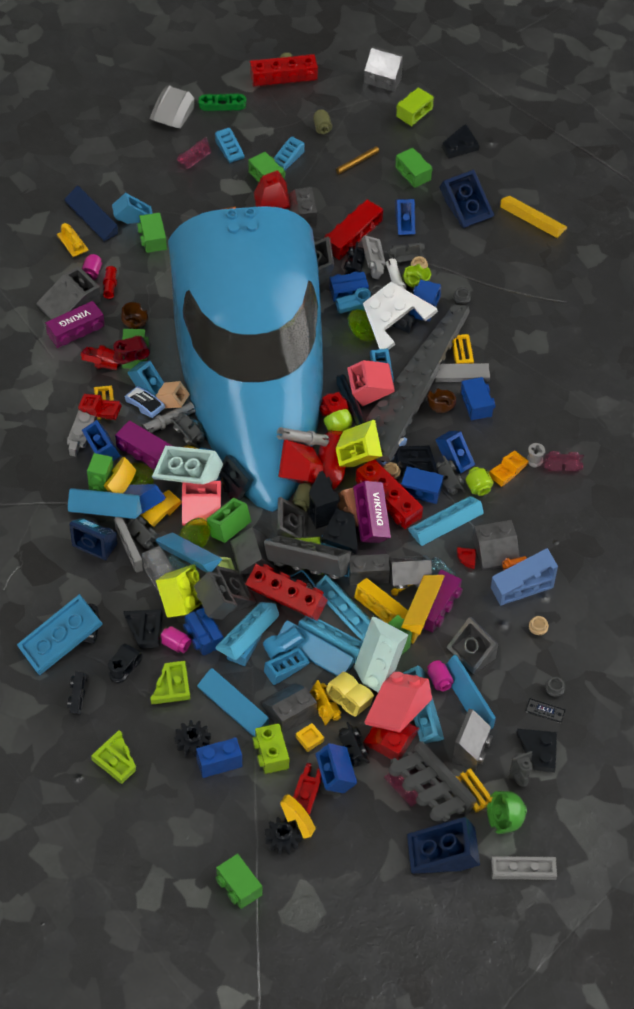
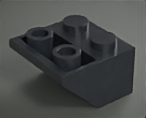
(322, 501)

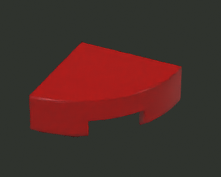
(467, 557)

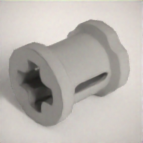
(535, 455)

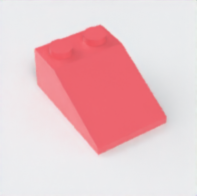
(399, 701)

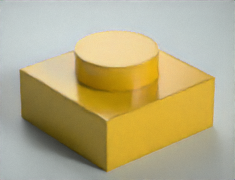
(309, 737)

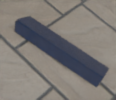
(91, 214)

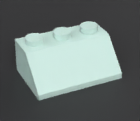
(188, 465)
(379, 653)

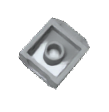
(173, 107)

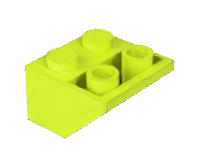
(358, 445)
(178, 591)

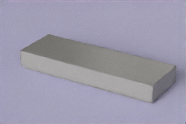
(462, 372)
(128, 544)
(524, 868)

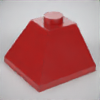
(272, 191)
(299, 463)
(389, 742)

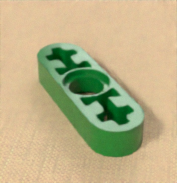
(238, 102)

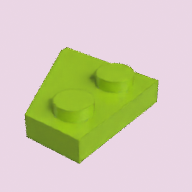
(172, 684)
(115, 758)

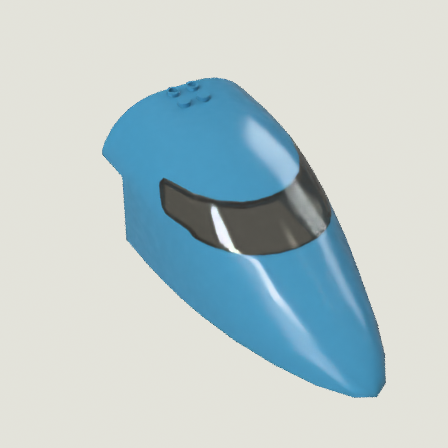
(249, 335)

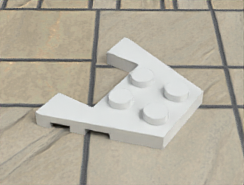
(391, 305)

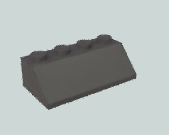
(308, 556)

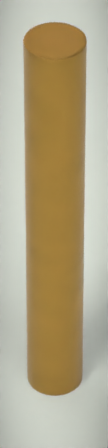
(357, 160)

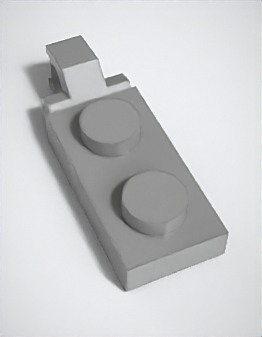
(374, 255)
(76, 437)

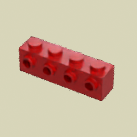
(283, 70)
(399, 502)
(287, 592)

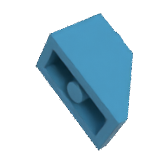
(129, 209)
(146, 377)

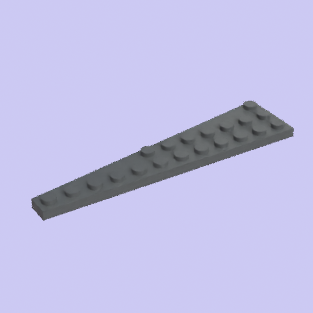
(396, 410)

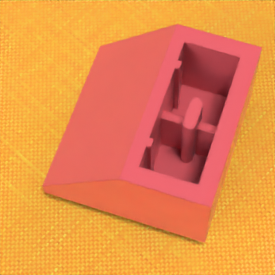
(370, 381)
(200, 500)

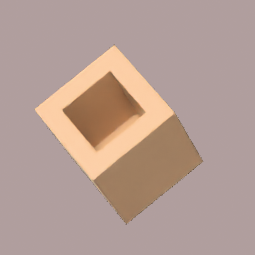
(173, 394)

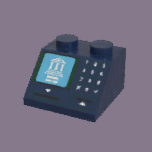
(93, 538)

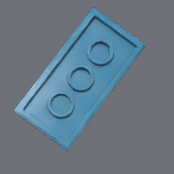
(59, 634)

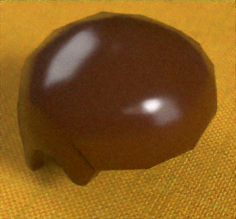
(134, 316)
(441, 400)

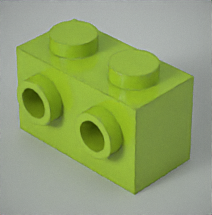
(414, 106)
(271, 748)

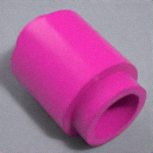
(92, 266)
(175, 639)
(440, 676)

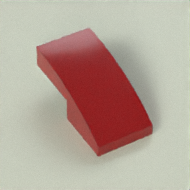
(98, 407)

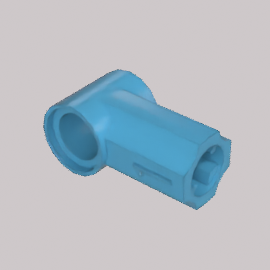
(353, 301)
(279, 645)

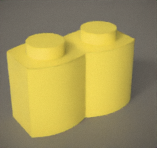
(349, 694)

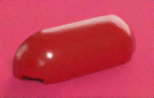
(329, 459)

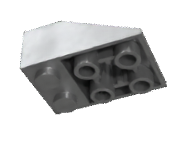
(69, 293)

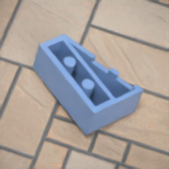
(525, 578)

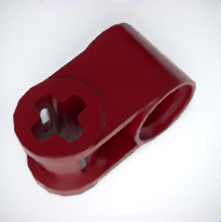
(132, 350)

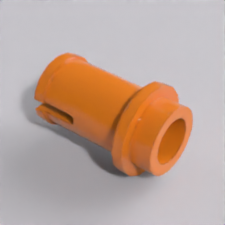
(511, 562)

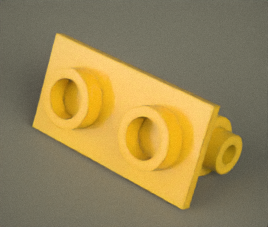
(71, 240)
(326, 709)

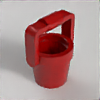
(103, 357)

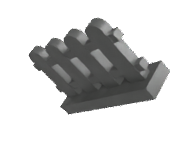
(443, 783)

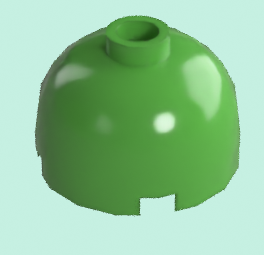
(506, 811)

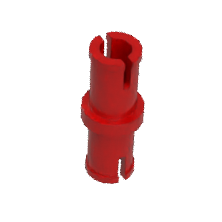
(109, 282)

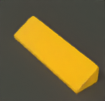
(532, 216)
(380, 603)
(422, 603)

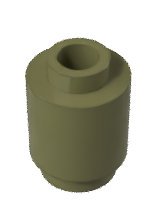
(322, 121)
(301, 496)

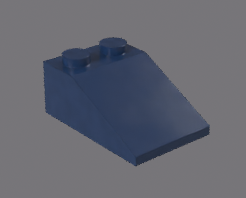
(466, 199)
(444, 847)

